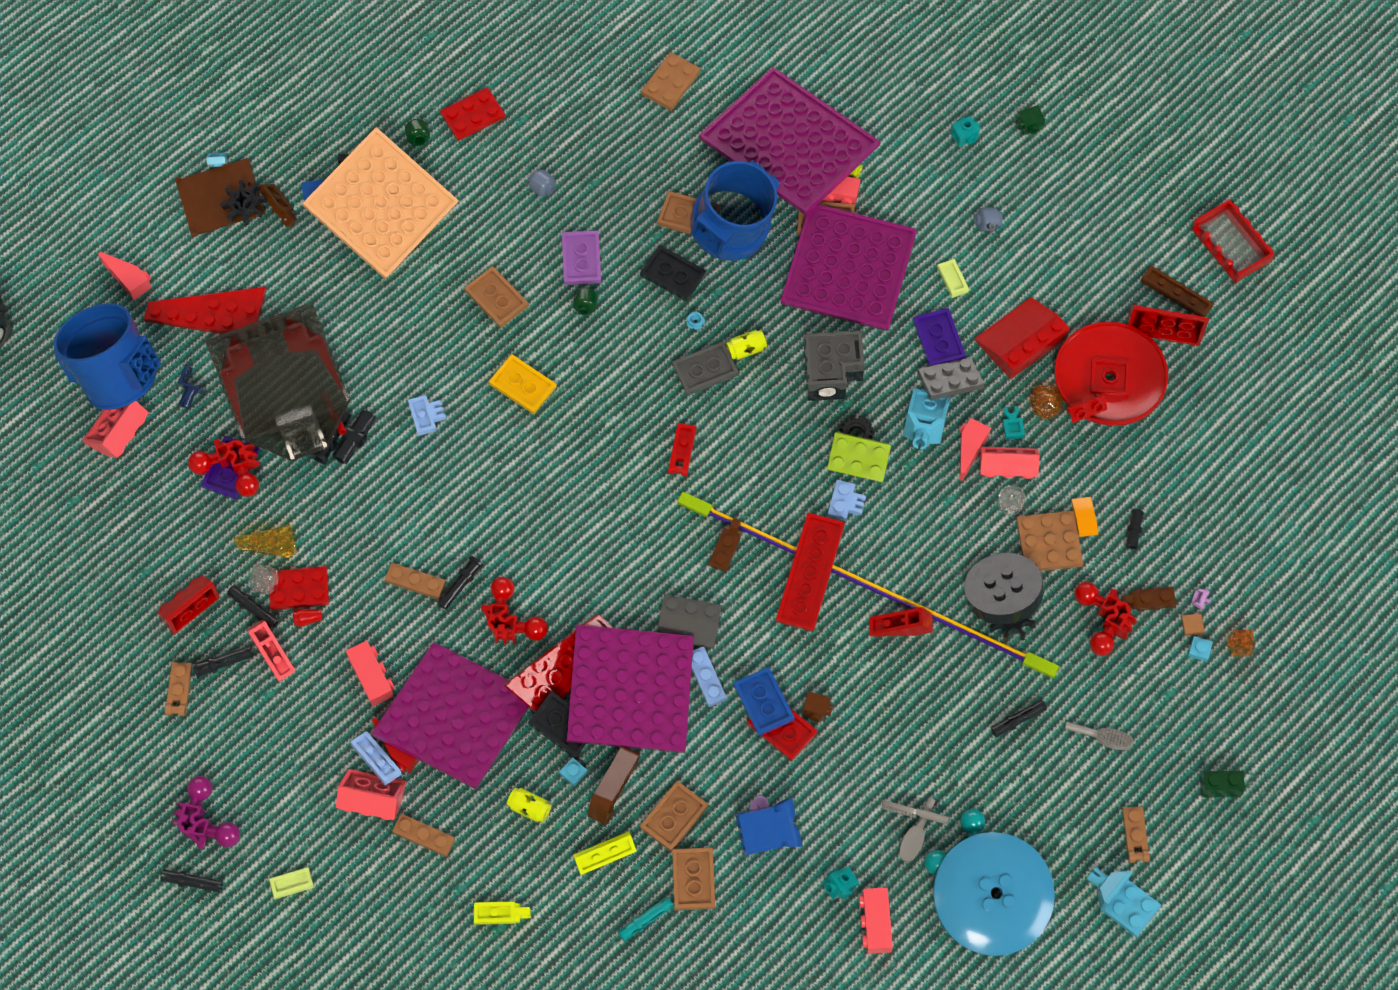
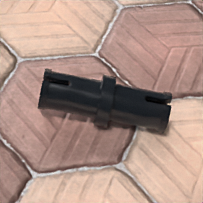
(1134, 529)

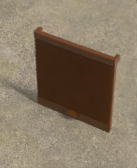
(206, 190)

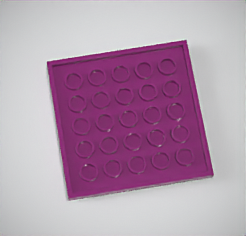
(849, 267)
(630, 688)
(452, 716)

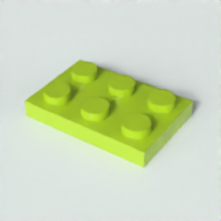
(859, 456)

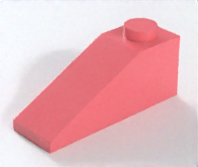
(128, 275)
(972, 439)
(270, 650)

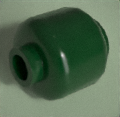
(417, 132)
(585, 300)

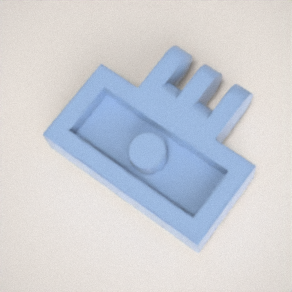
(426, 414)
(845, 501)

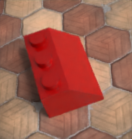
(188, 604)

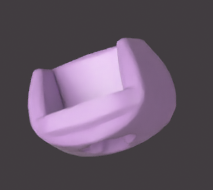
(1200, 597)
(759, 802)

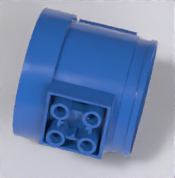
(722, 237)
(106, 356)

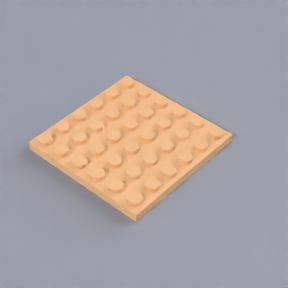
(380, 203)

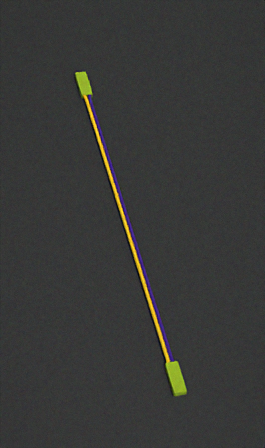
(1030, 660)

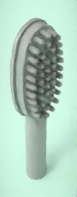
(1106, 736)
(908, 811)
(915, 836)

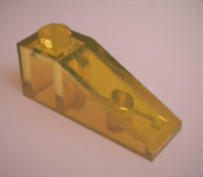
(272, 542)

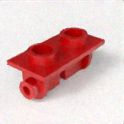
(1091, 406)

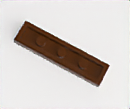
(1177, 292)

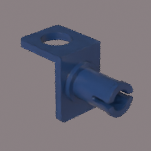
(190, 390)

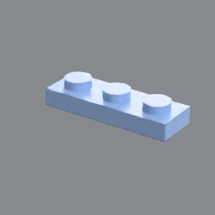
(707, 678)
(375, 758)

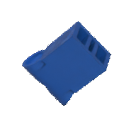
(768, 828)

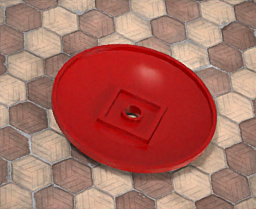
(1115, 350)

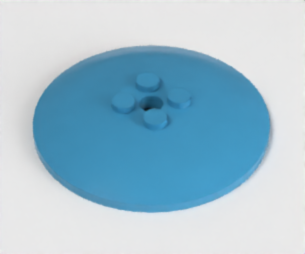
(965, 898)

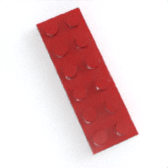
(810, 572)

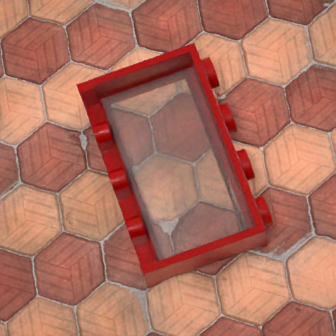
(1232, 241)

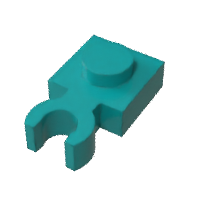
(1012, 425)

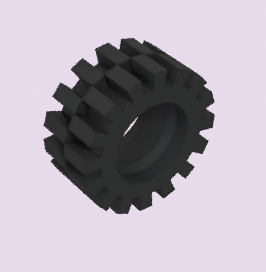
(858, 423)

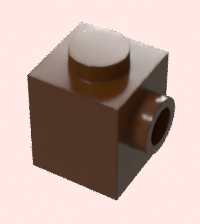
(817, 707)

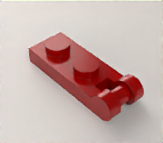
(682, 449)

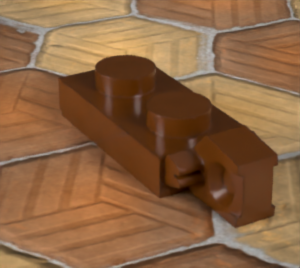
(278, 203)
(726, 546)
(1151, 598)

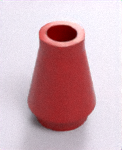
(306, 616)

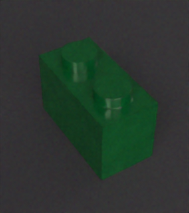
(1222, 784)

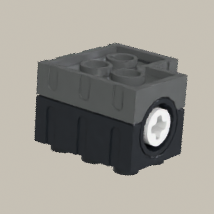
(831, 363)

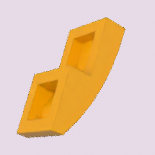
(1085, 516)

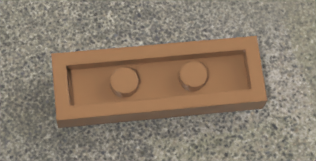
(415, 581)
(423, 835)

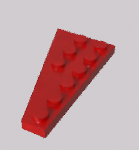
(209, 312)
(549, 671)

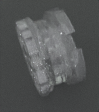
(1011, 499)
(264, 579)

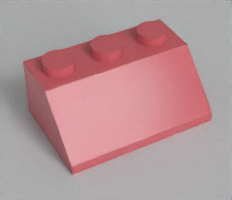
(115, 429)
(369, 796)

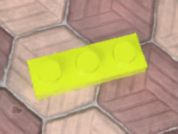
(604, 853)

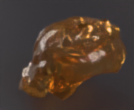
(1045, 395)

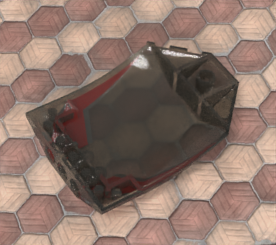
(282, 383)

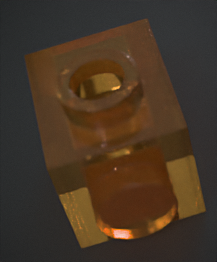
(1241, 643)

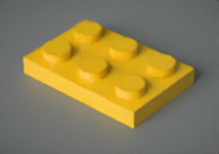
(522, 384)

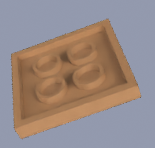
(1050, 540)

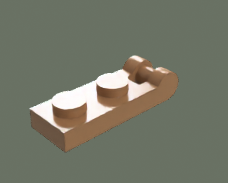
(178, 688)
(1135, 834)

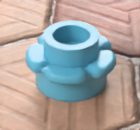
(695, 316)

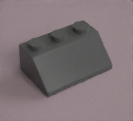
(690, 618)

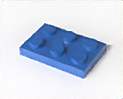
(763, 701)

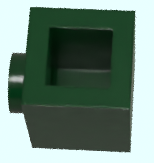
(1030, 120)

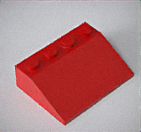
(1168, 324)
(1023, 337)

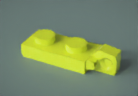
(499, 913)

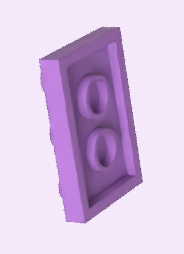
(581, 257)

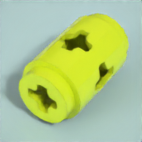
(754, 343)
(536, 810)

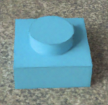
(216, 159)
(1200, 648)
(573, 772)

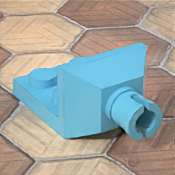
(925, 419)
(1123, 900)

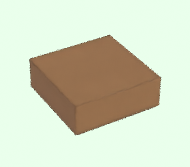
(1192, 624)

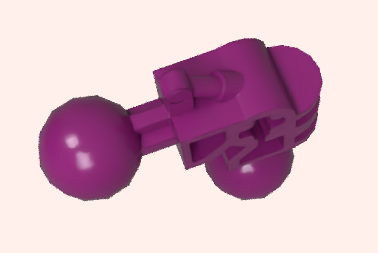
(225, 834)

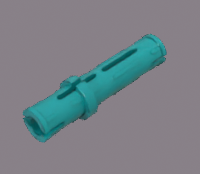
(637, 924)

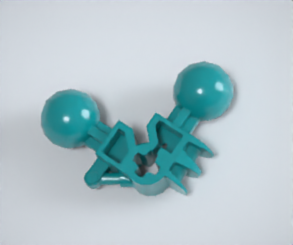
(972, 822)

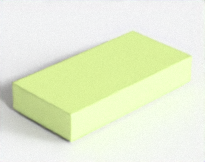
(953, 278)
(291, 883)

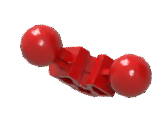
(246, 483)
(534, 628)
(1102, 642)

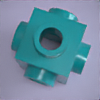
(965, 131)
(840, 883)

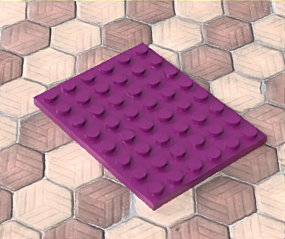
(792, 138)

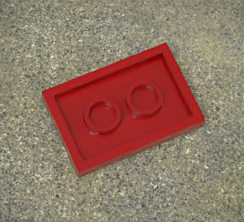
(472, 114)
(300, 588)
(791, 737)

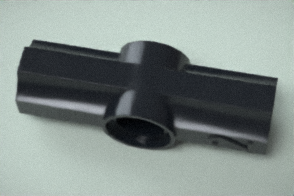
(354, 437)

